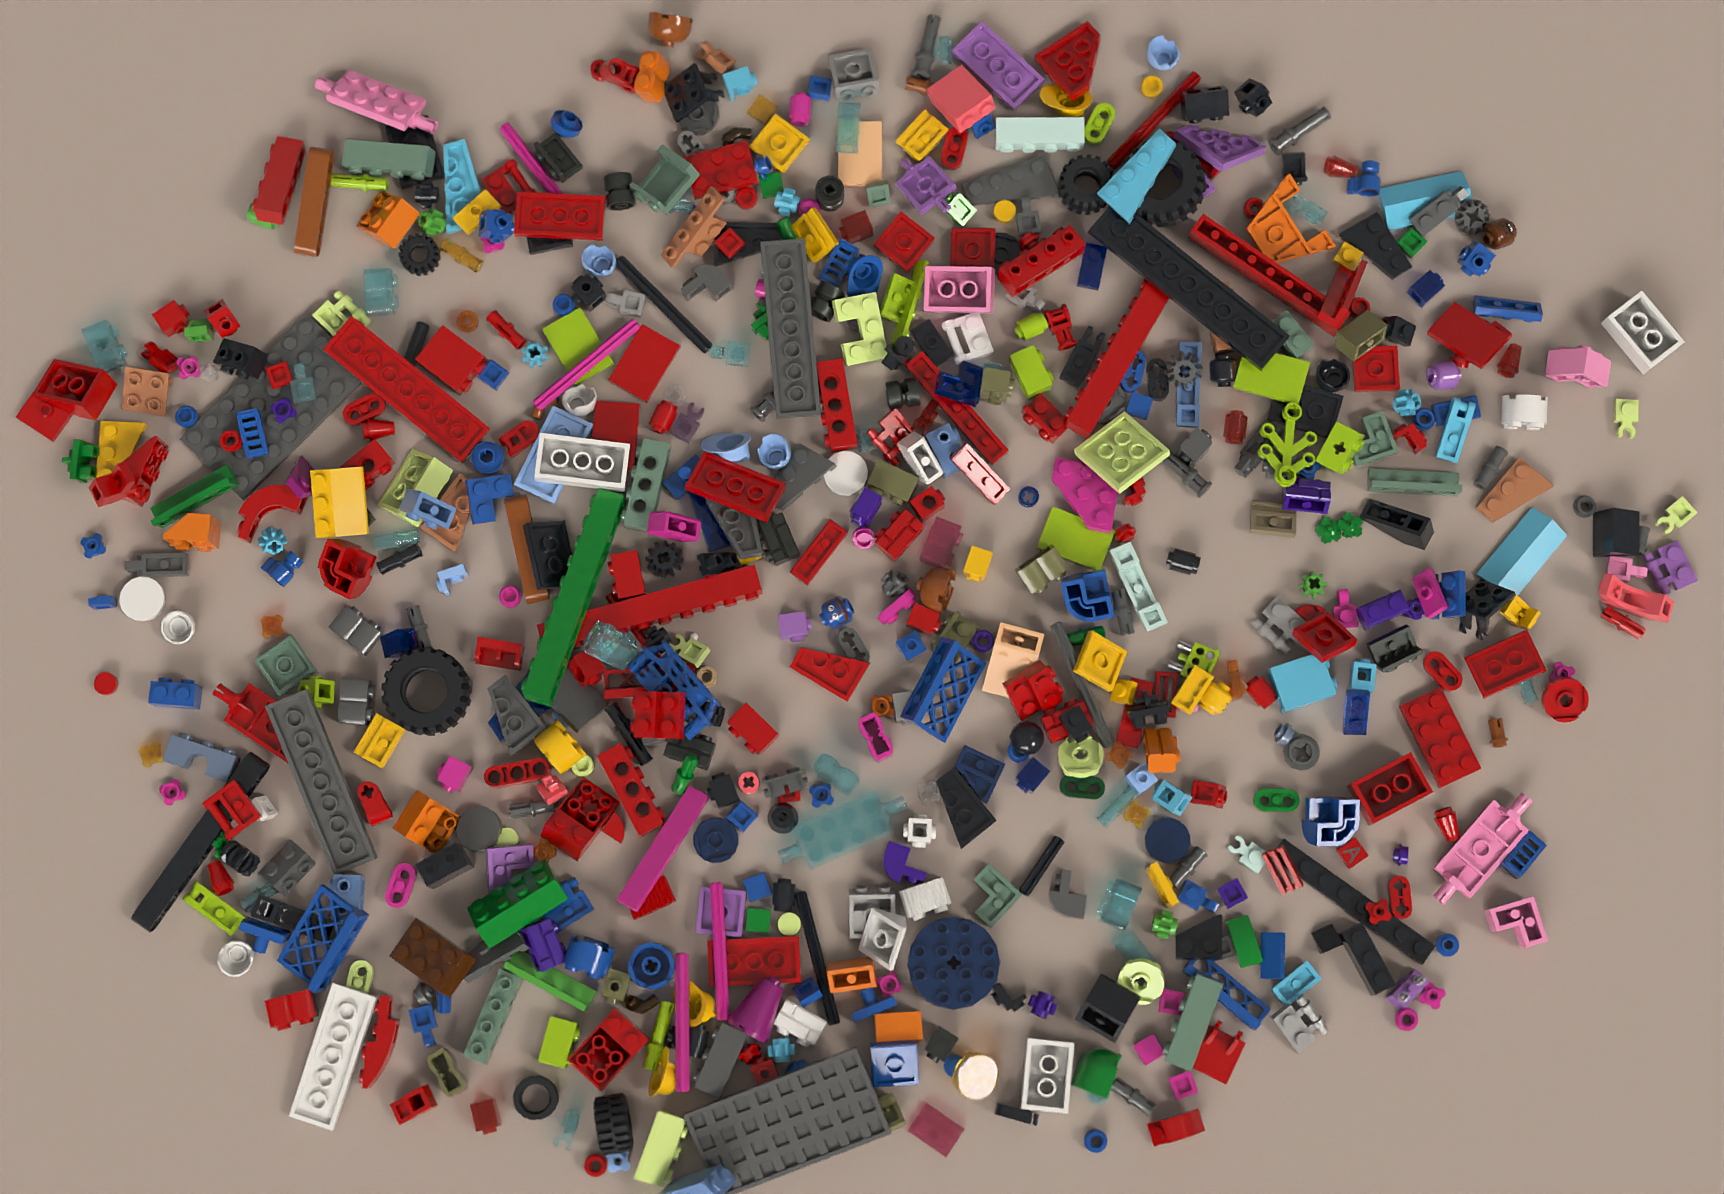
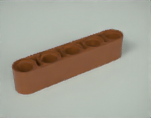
(314, 201)
(518, 514)

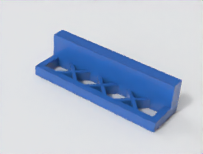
(1226, 1000)

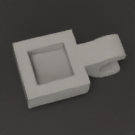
(1027, 298)
(630, 303)

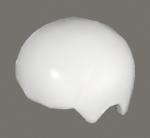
(579, 400)
(178, 627)
(235, 958)

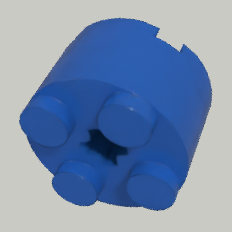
(589, 956)
(640, 960)

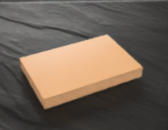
(866, 166)

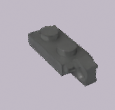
(1437, 210)
(1249, 457)
(160, 565)

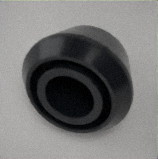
(789, 820)

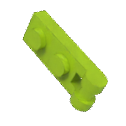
(214, 908)

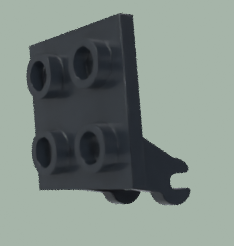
(688, 92)
(1483, 602)

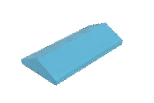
(1405, 199)
(1523, 552)

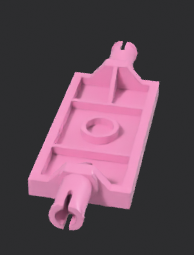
(377, 101)
(1481, 848)

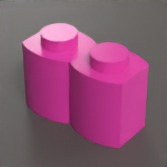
(878, 743)

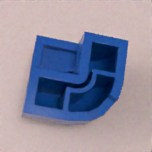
(1088, 596)
(1330, 820)

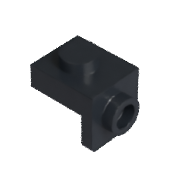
(1295, 165)
(1399, 330)
(1075, 724)
(1001, 997)

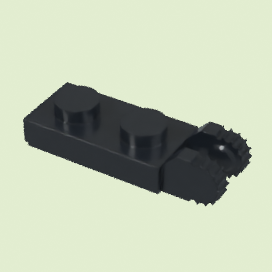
(1081, 359)

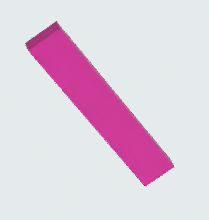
(663, 848)

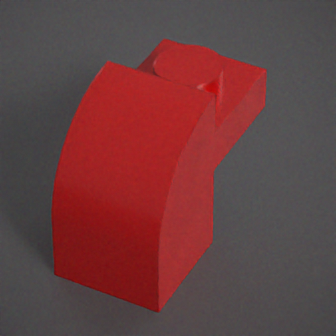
(113, 486)
(414, 1104)
(1176, 1127)

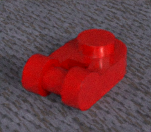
(527, 433)

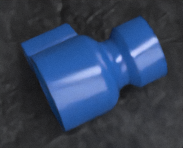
(1367, 184)
(282, 571)

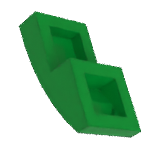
(1244, 941)

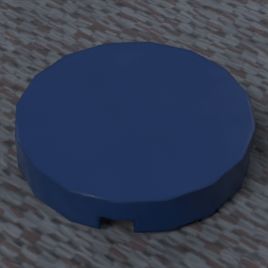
(716, 840)
(1167, 840)

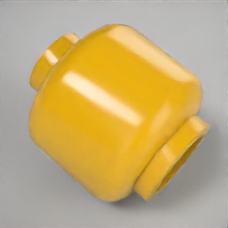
(1216, 698)

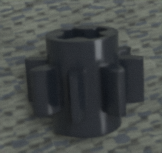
(426, 194)
(655, 636)

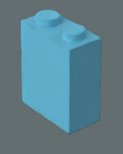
(1302, 682)

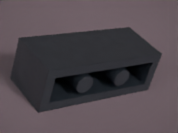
(1366, 959)

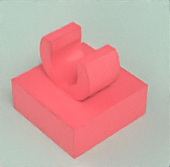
(551, 789)

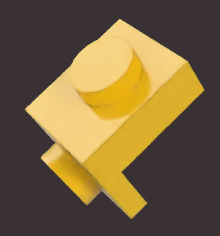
(1520, 613)

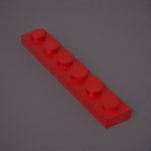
(961, 414)

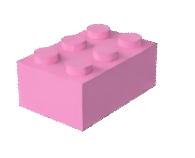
(959, 289)

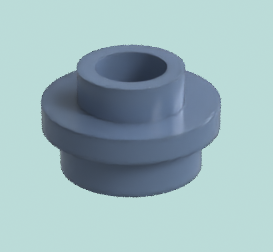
(1283, 734)

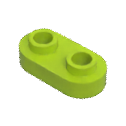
(1098, 124)

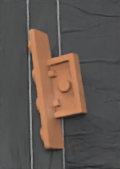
(697, 230)

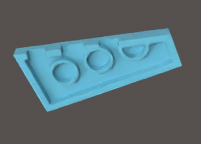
(460, 181)
(1131, 183)

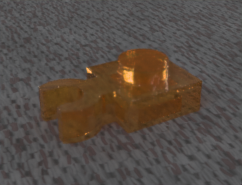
(1237, 686)

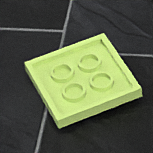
(1122, 452)

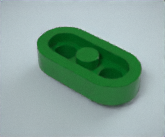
(1275, 800)

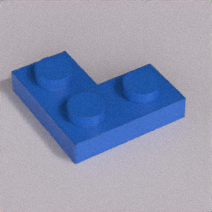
(480, 496)

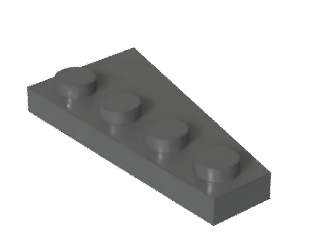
(1017, 181)

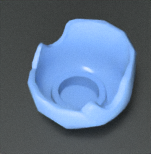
(1162, 53)
(598, 260)
(774, 451)

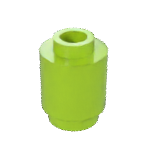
(1030, 326)

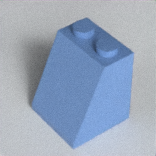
(707, 1181)

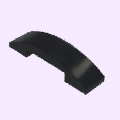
(288, 917)

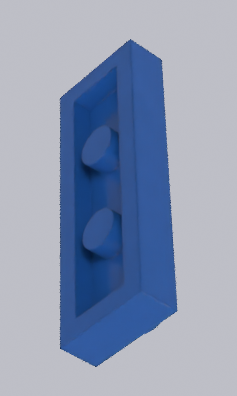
(1507, 308)

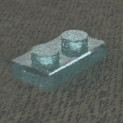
(1131, 946)

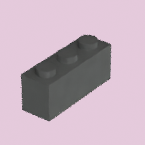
(720, 1060)

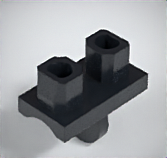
(898, 352)
(717, 563)
(1157, 709)

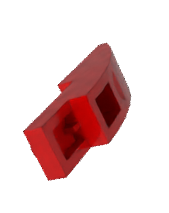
(377, 1054)

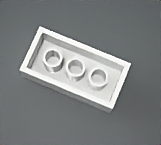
(582, 462)

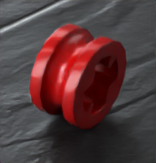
(594, 65)

